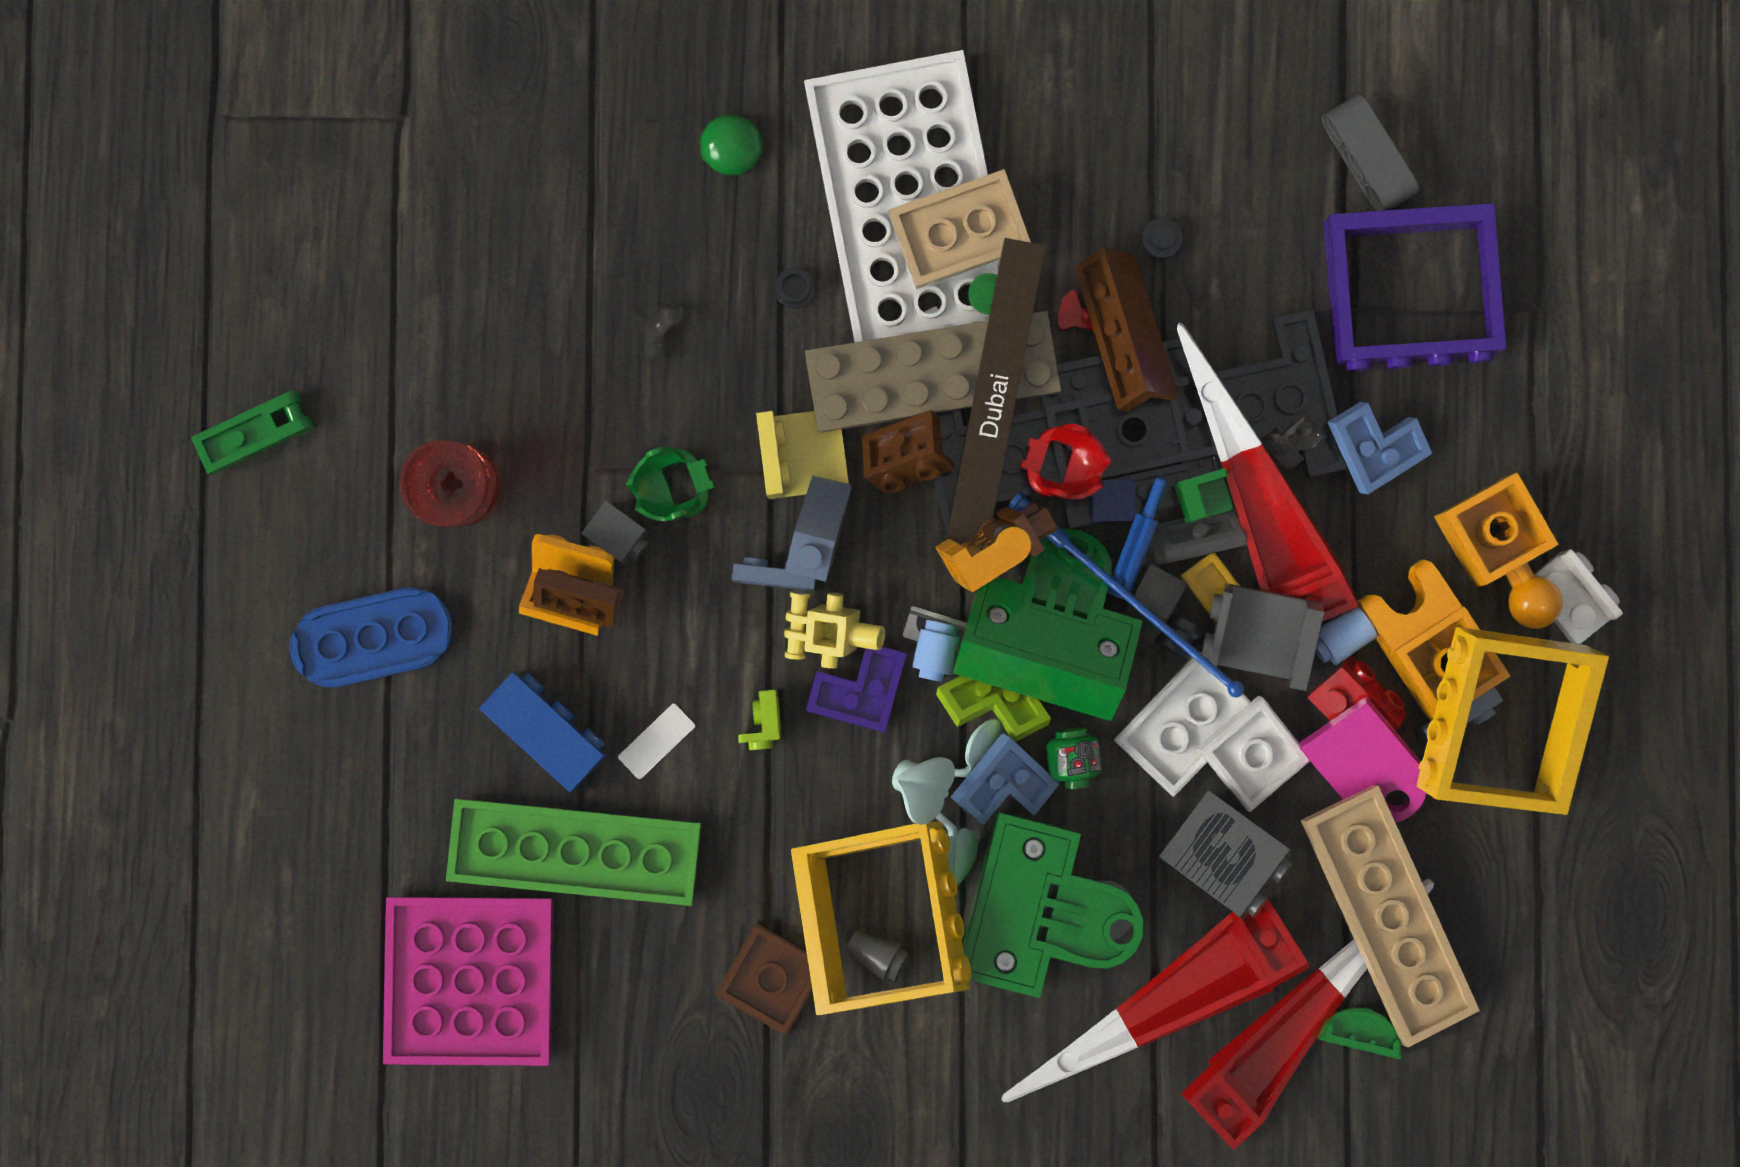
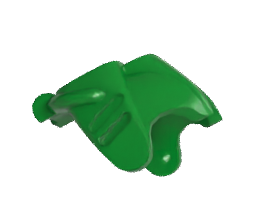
(652, 488)

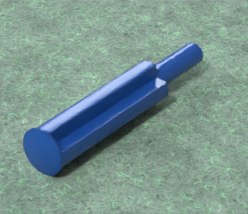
(1138, 541)

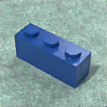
(545, 730)

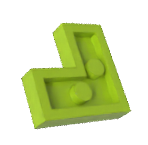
(970, 698)

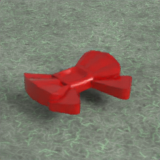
(1071, 314)

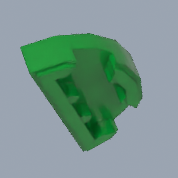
(1362, 1030)

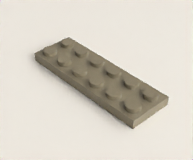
(916, 374)

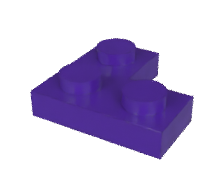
(863, 701)

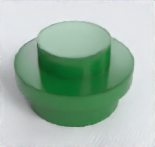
(981, 292)

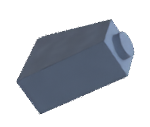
(818, 528)

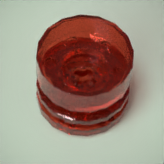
(426, 481)

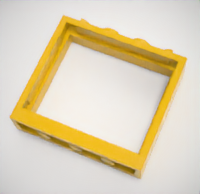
(1567, 732)
(820, 924)

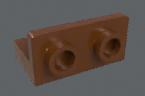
(905, 453)
(577, 597)

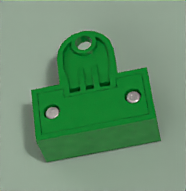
(1052, 633)
(1038, 910)

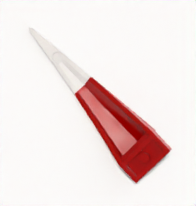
(1280, 534)
(1217, 973)
(1258, 1063)

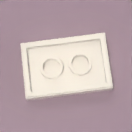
(1176, 722)

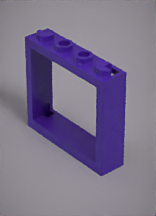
(1412, 221)

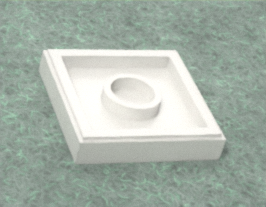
(1253, 753)

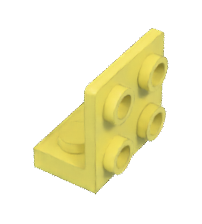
(796, 451)

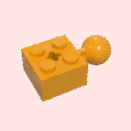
(1523, 536)

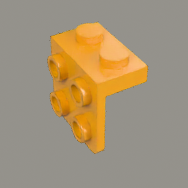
(577, 560)

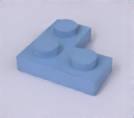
(1375, 455)
(1000, 773)

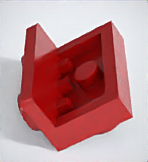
(1349, 685)

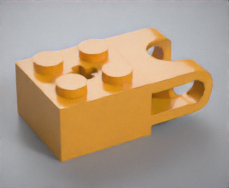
(1423, 636)

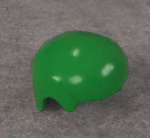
(730, 145)

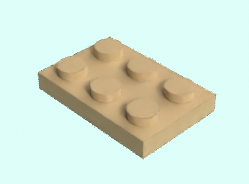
(957, 228)

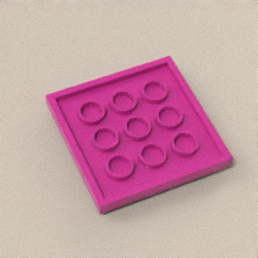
(468, 981)

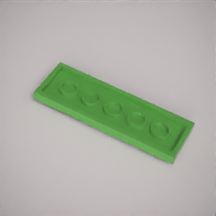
(573, 852)

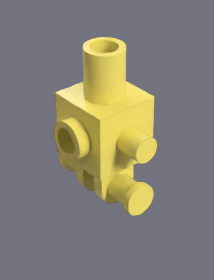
(829, 629)

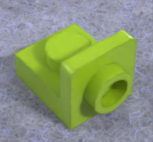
(765, 712)

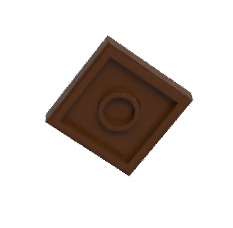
(768, 979)

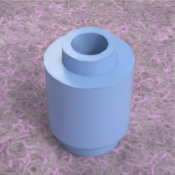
(936, 650)

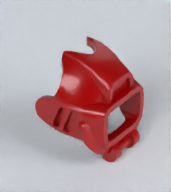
(1084, 467)

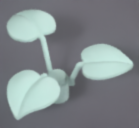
(927, 785)

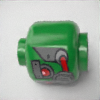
(1074, 757)

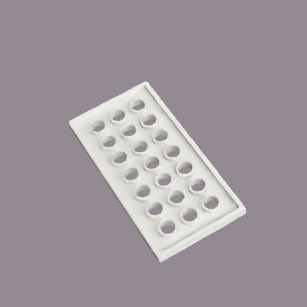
(842, 176)

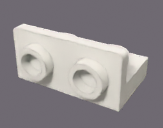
(1585, 601)

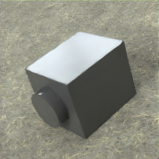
(616, 534)

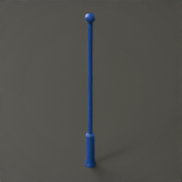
(1062, 540)

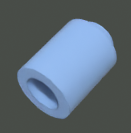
(1344, 636)

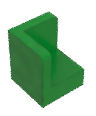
(1204, 495)

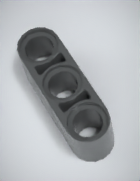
(1370, 154)

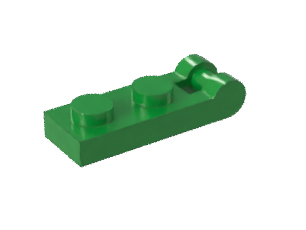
(251, 433)

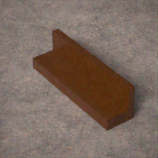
(1125, 328)

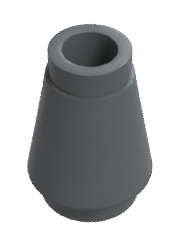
(878, 955)

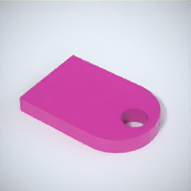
(1365, 751)

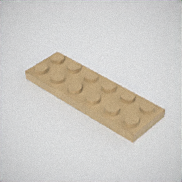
(1390, 915)

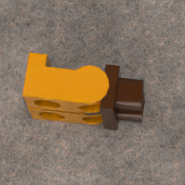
(997, 546)

